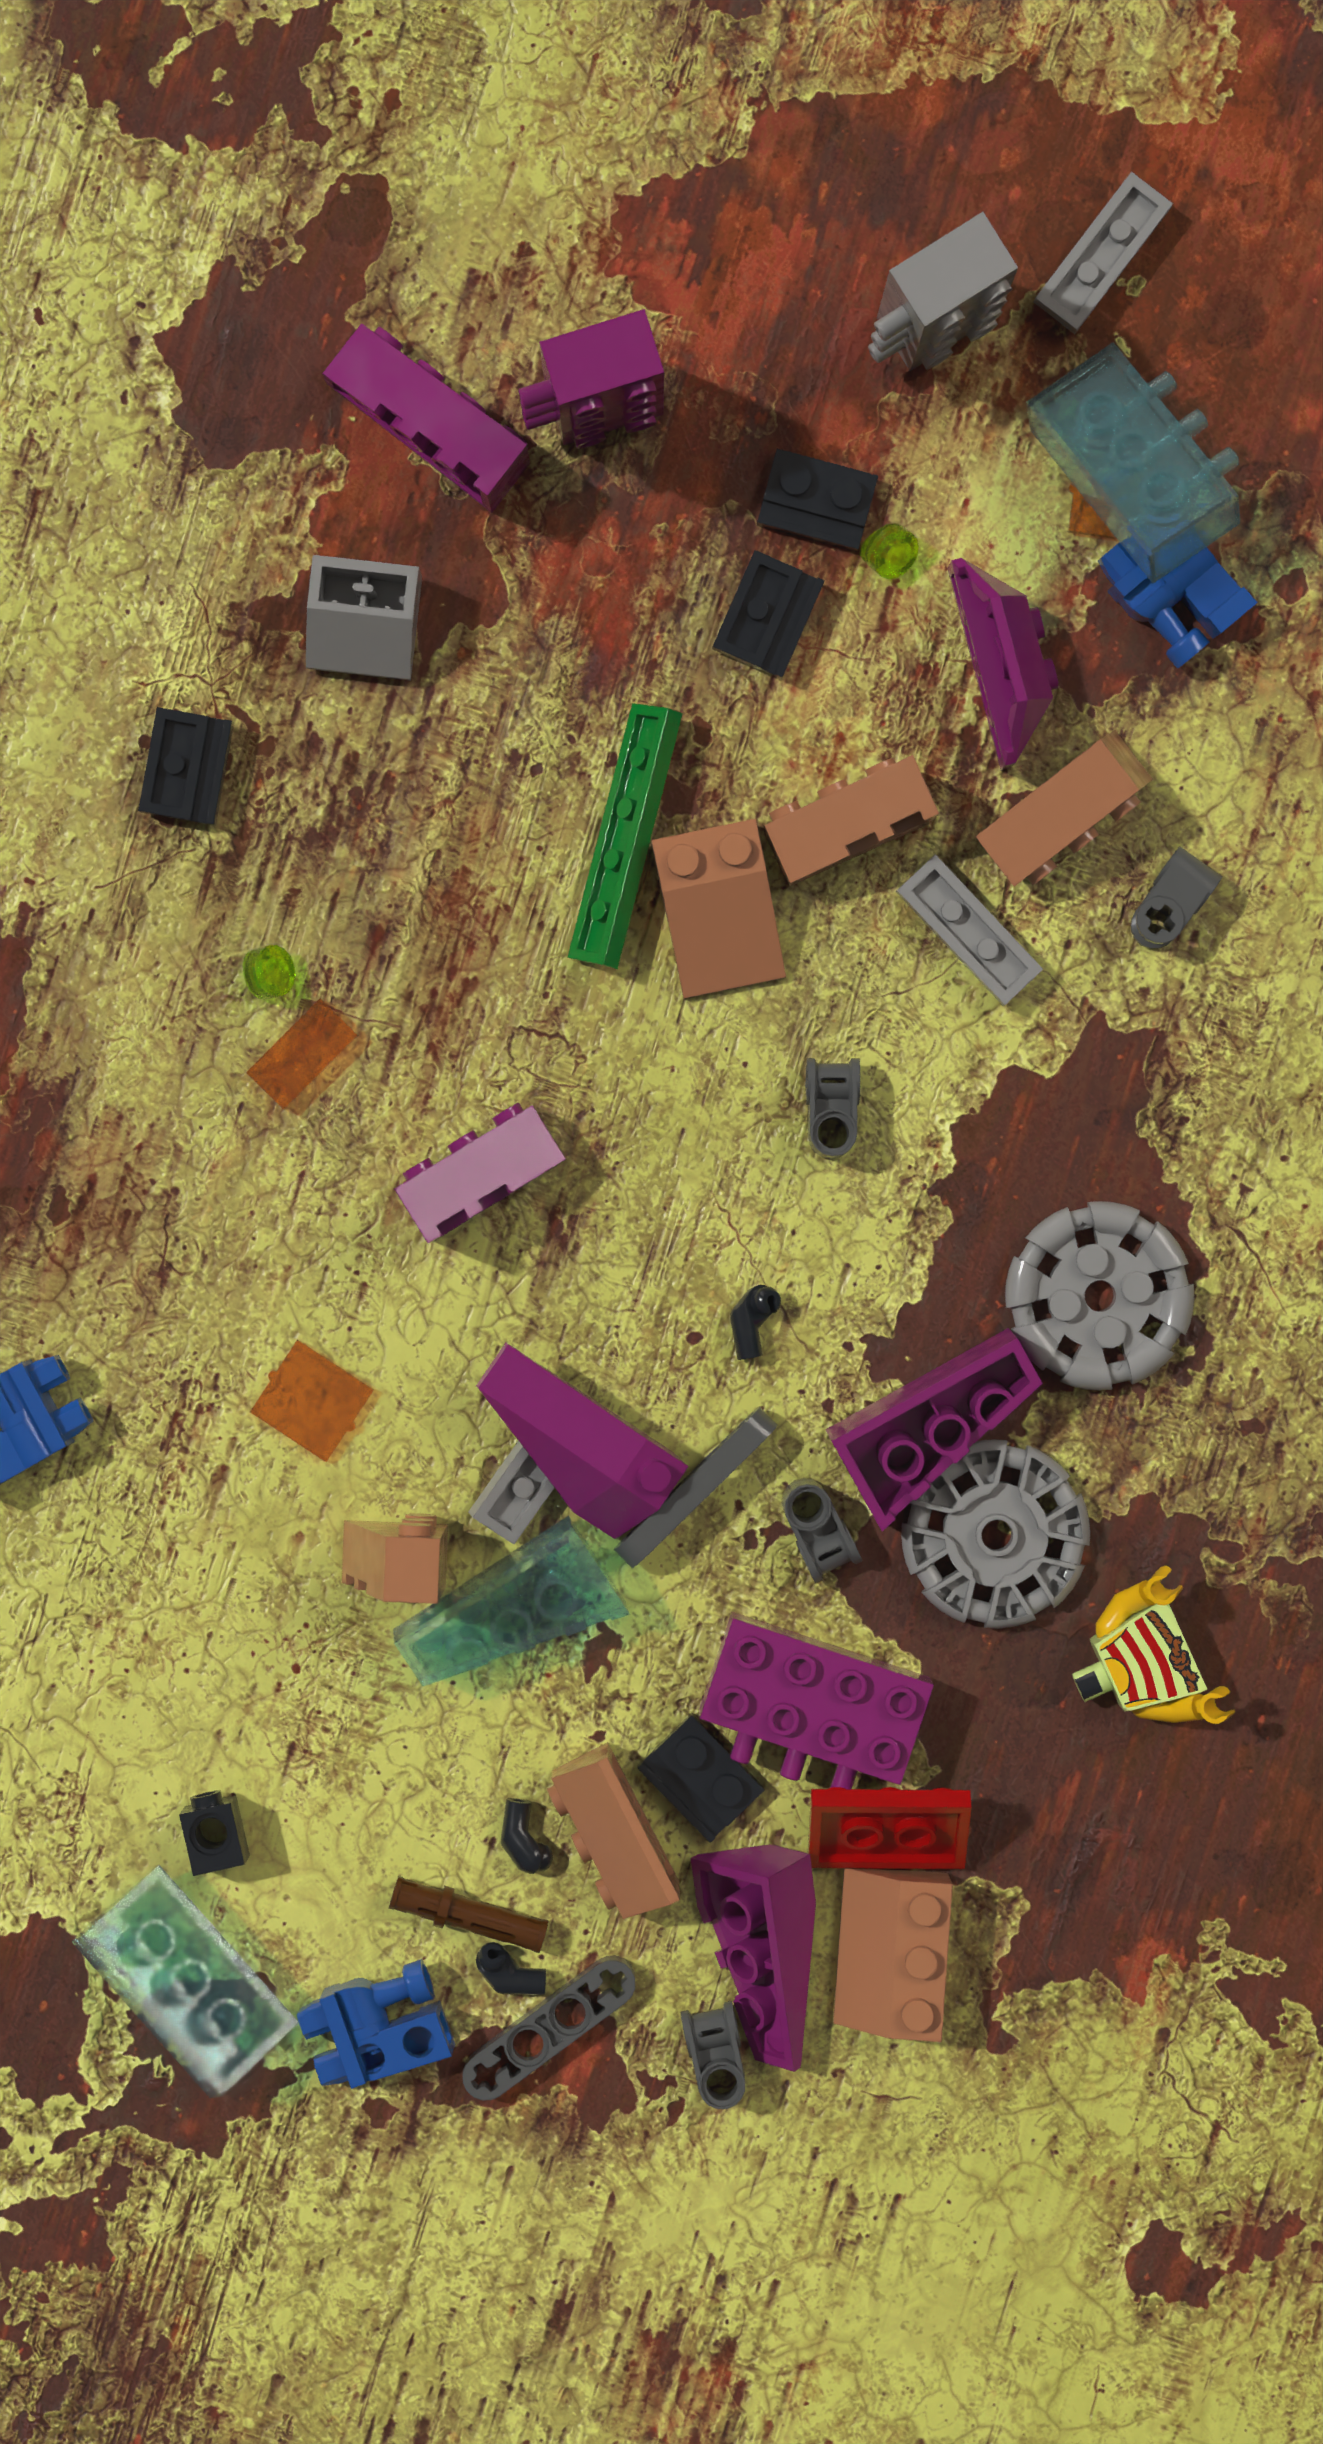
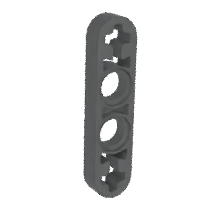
(696, 1487)
(553, 2033)

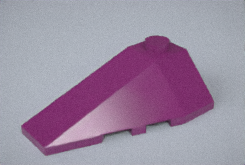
(586, 1451)
(765, 1926)

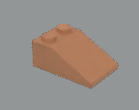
(719, 908)

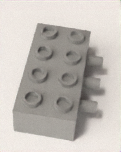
(944, 295)

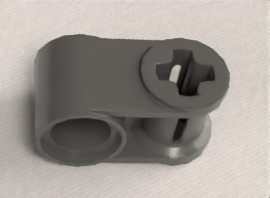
(1176, 893)
(832, 1102)
(820, 1537)
(715, 2045)

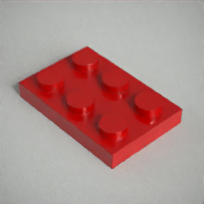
(889, 1828)

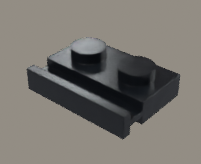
(817, 500)
(768, 614)
(186, 766)
(700, 1777)

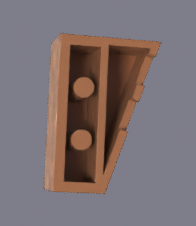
(397, 1558)

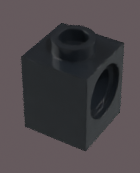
(208, 1855)

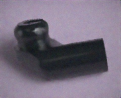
(748, 1317)
(518, 1842)
(505, 1975)

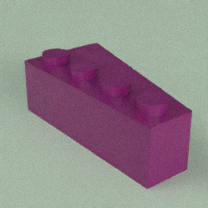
(428, 415)
(931, 1423)

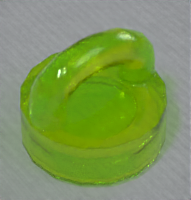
(890, 550)
(268, 972)

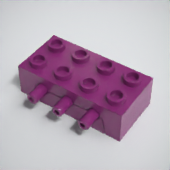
(598, 381)
(814, 1702)

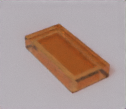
(302, 1054)

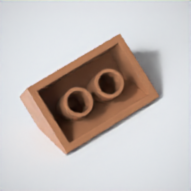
(614, 1833)
(893, 1953)

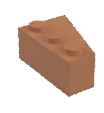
(1065, 810)
(850, 819)

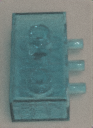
(1137, 460)

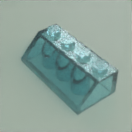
(185, 1982)

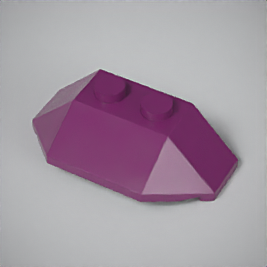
(1005, 656)

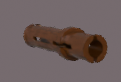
(460, 1912)

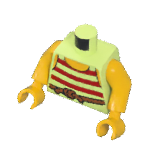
(1148, 1659)

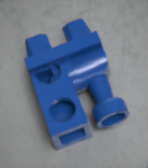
(1198, 583)
(30, 1419)
(363, 2035)

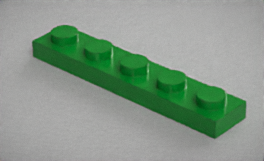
(625, 835)

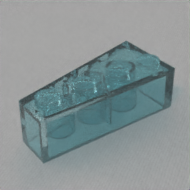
(520, 1601)

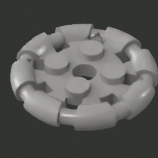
(1131, 1300)
(1015, 1561)

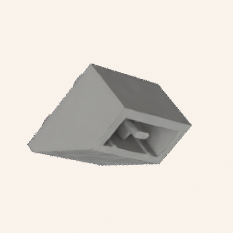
(362, 617)

